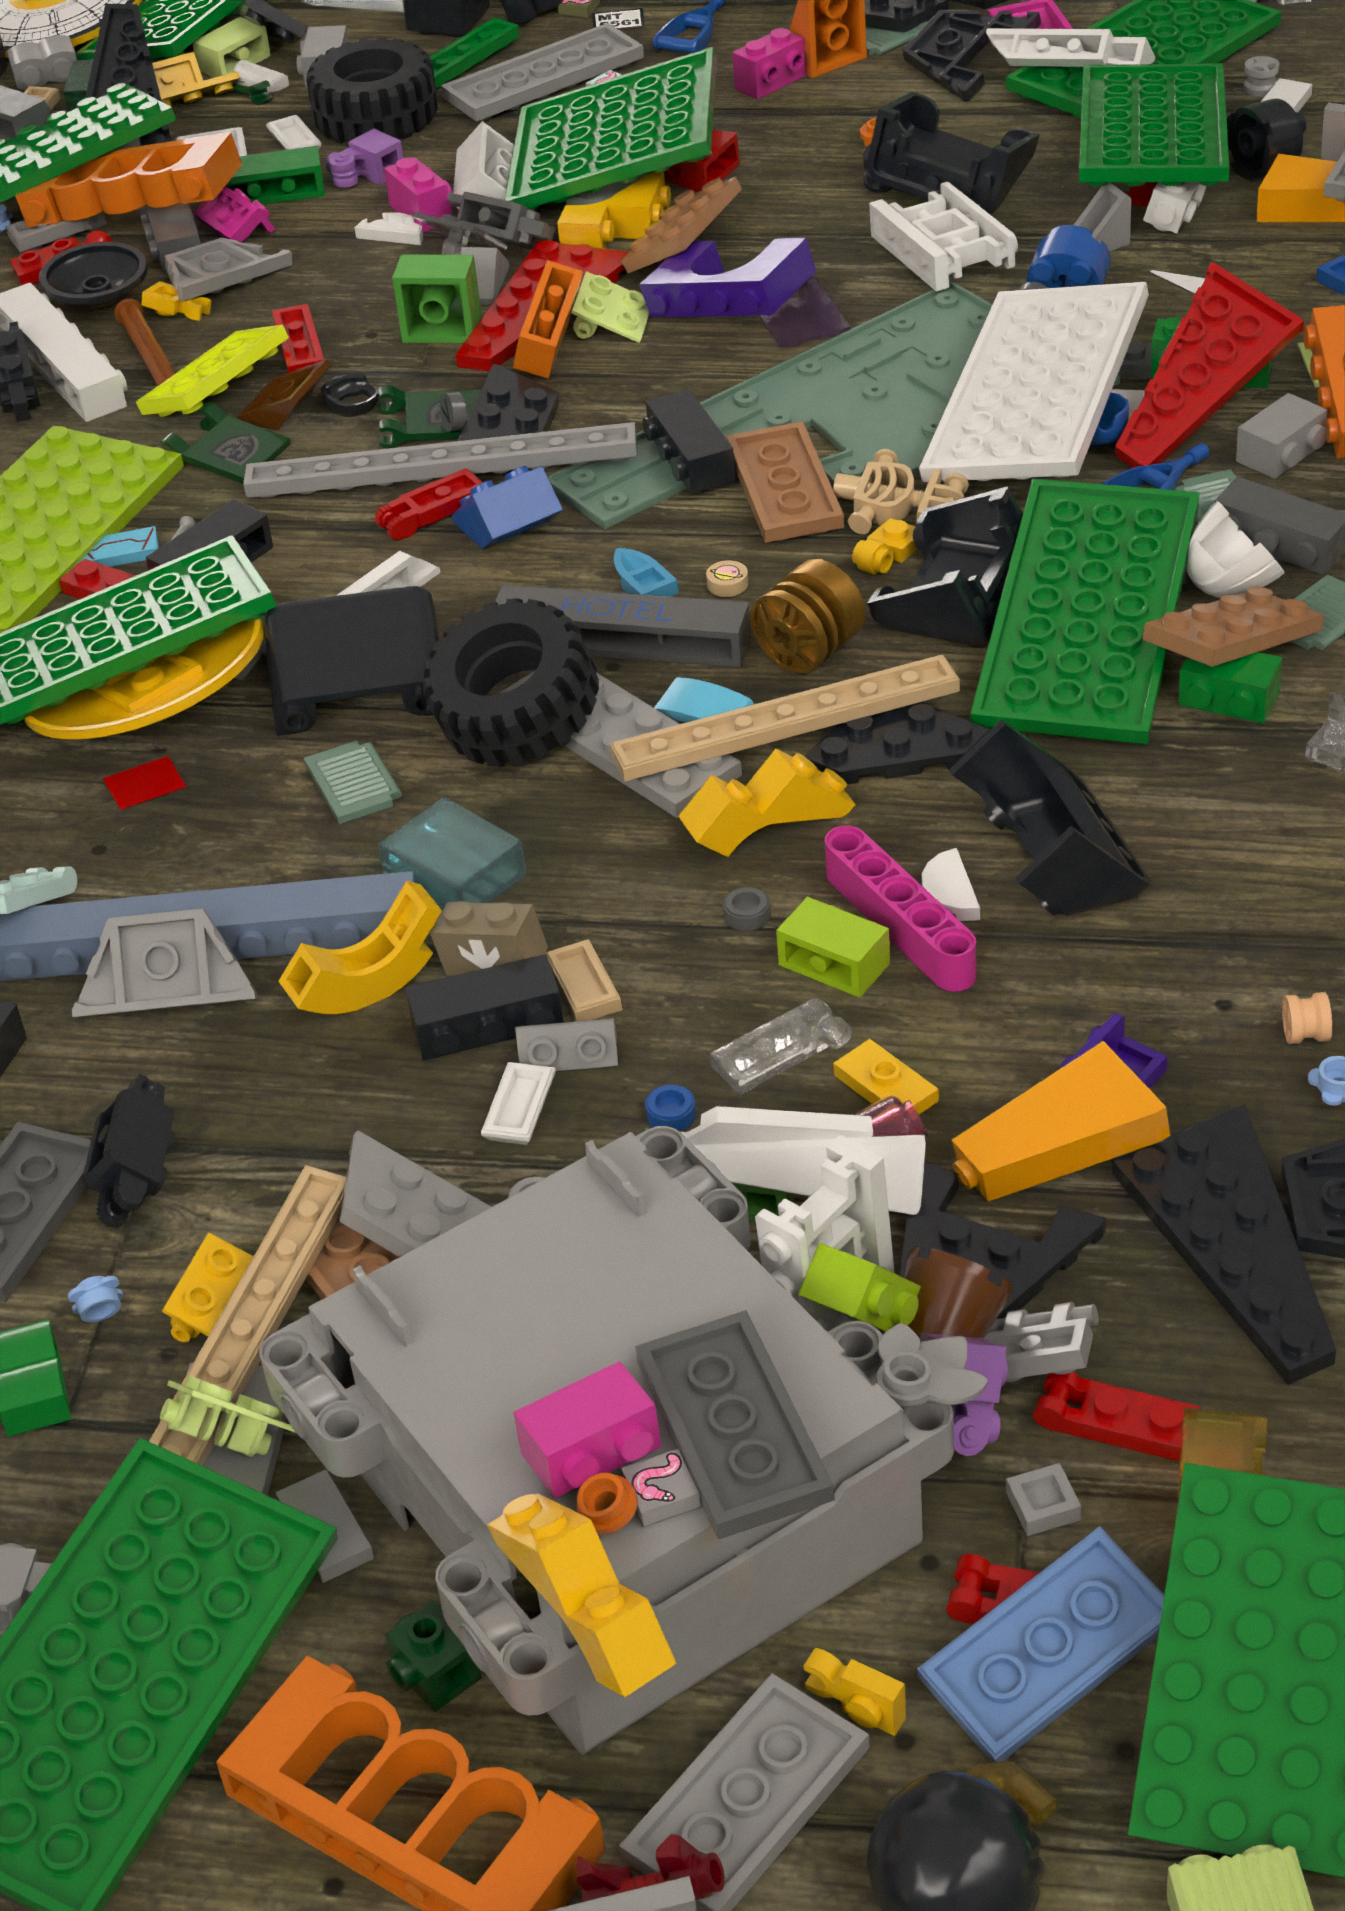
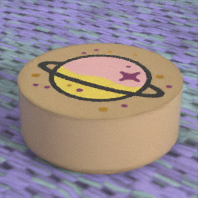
(727, 578)

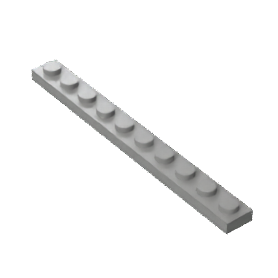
(440, 460)

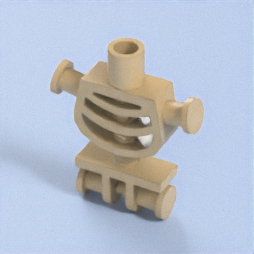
(879, 498)

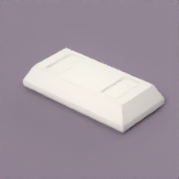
(293, 133)
(518, 1103)

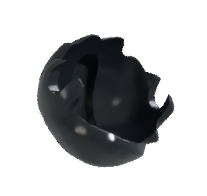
(954, 1848)

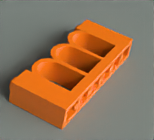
(135, 177)
(320, 1711)

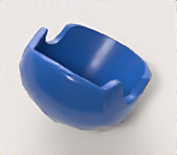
(1112, 421)

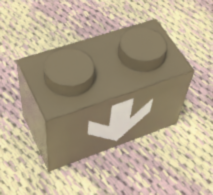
(486, 935)

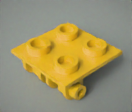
(205, 1288)

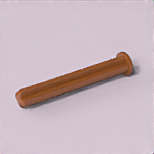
(130, 315)

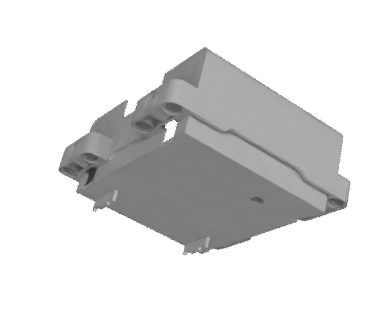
(435, 1351)

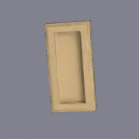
(583, 981)

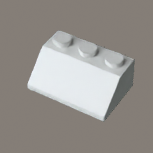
(483, 163)

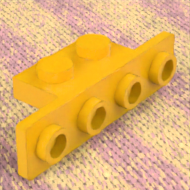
(182, 79)

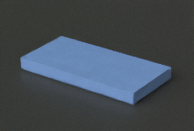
(1046, 1646)

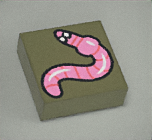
(578, 8)

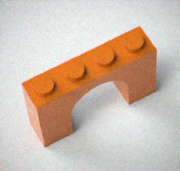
(1327, 365)

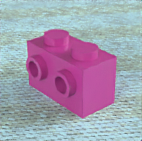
(769, 63)
(417, 189)
(587, 1429)

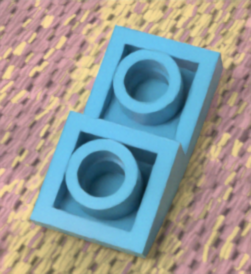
(697, 699)

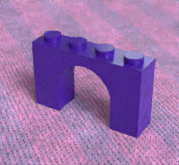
(698, 287)

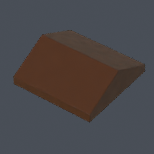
(283, 396)

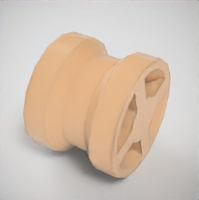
(1307, 1018)

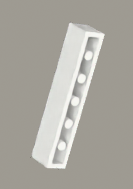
(63, 353)

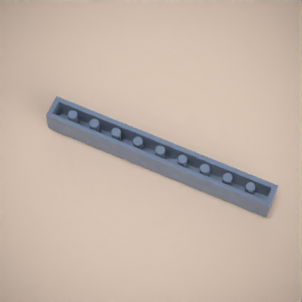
(250, 919)

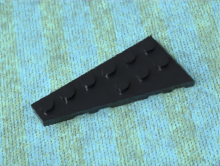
(124, 58)
(1226, 1221)

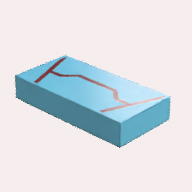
(125, 547)

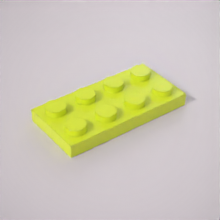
(212, 371)

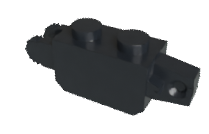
(16, 374)
(129, 1150)

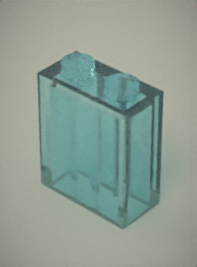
(454, 854)

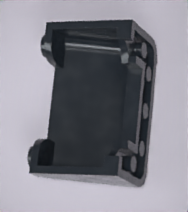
(918, 157)
(963, 571)
(348, 651)

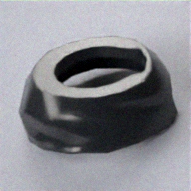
(345, 386)

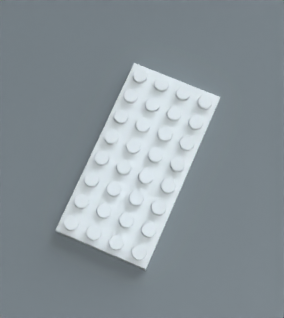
(1036, 383)

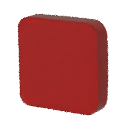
(1141, 194)

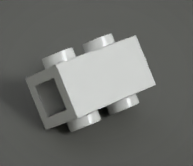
(1173, 205)

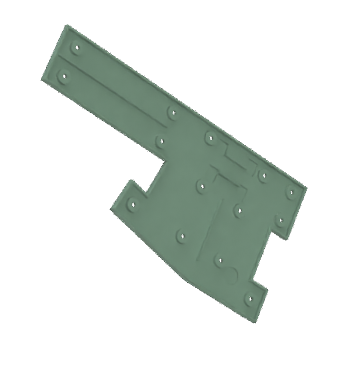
(859, 390)

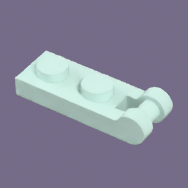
(35, 887)

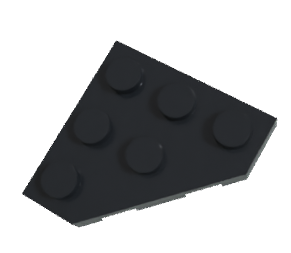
(895, 743)

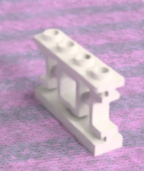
(942, 235)
(843, 1213)

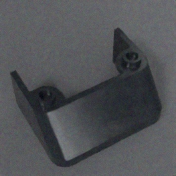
(1072, 841)

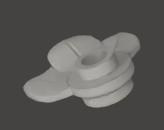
(926, 1369)

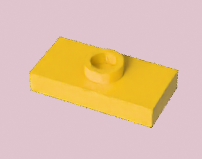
(879, 1074)

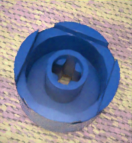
(1069, 259)

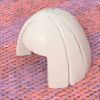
(1225, 559)

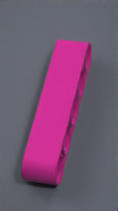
(895, 900)

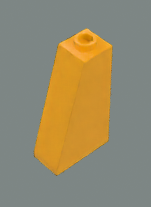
(1296, 190)
(1061, 1126)

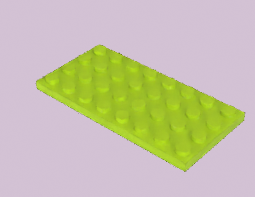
(62, 504)

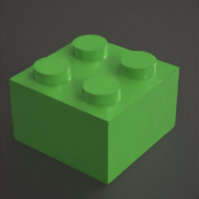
(436, 298)

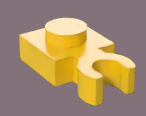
(166, 302)
(864, 1693)

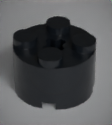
(1261, 133)

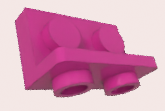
(233, 215)

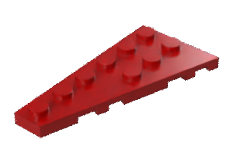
(498, 331)
(1210, 358)

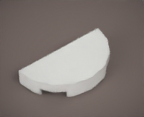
(253, 74)
(392, 228)
(948, 882)

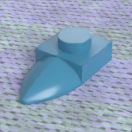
(643, 574)

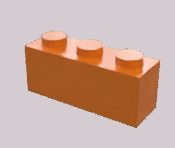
(547, 319)

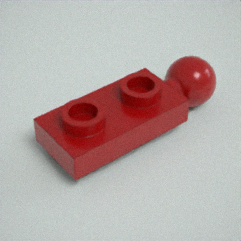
(29, 263)

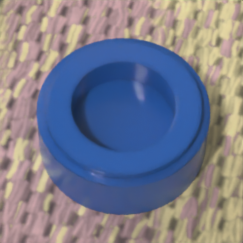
(670, 1107)

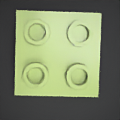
(610, 307)
(240, 1423)

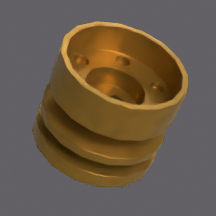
(807, 616)

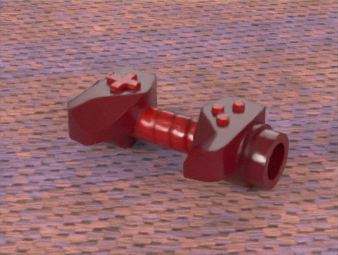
(675, 1860)

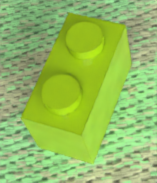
(833, 946)
(859, 1289)

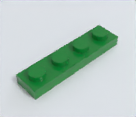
(472, 49)

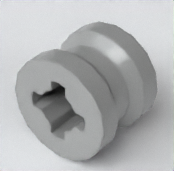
(1261, 75)

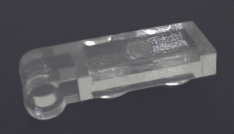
(780, 1045)

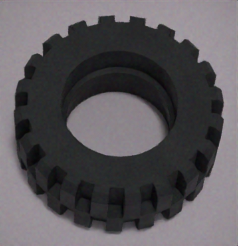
(372, 87)
(531, 716)

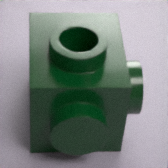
(430, 1657)

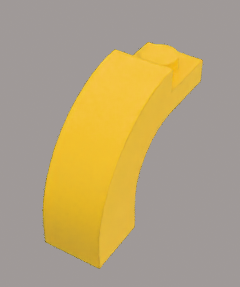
(371, 969)

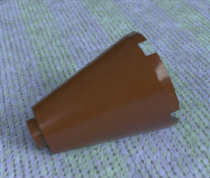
(954, 1295)

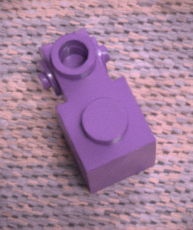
(364, 158)
(975, 1420)

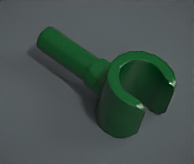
(257, 92)

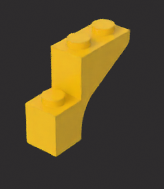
(620, 216)
(778, 793)
(573, 1574)

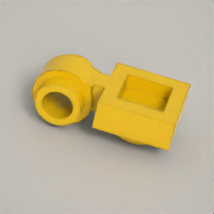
(887, 543)

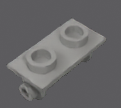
(569, 1044)

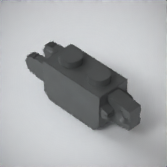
(500, 218)

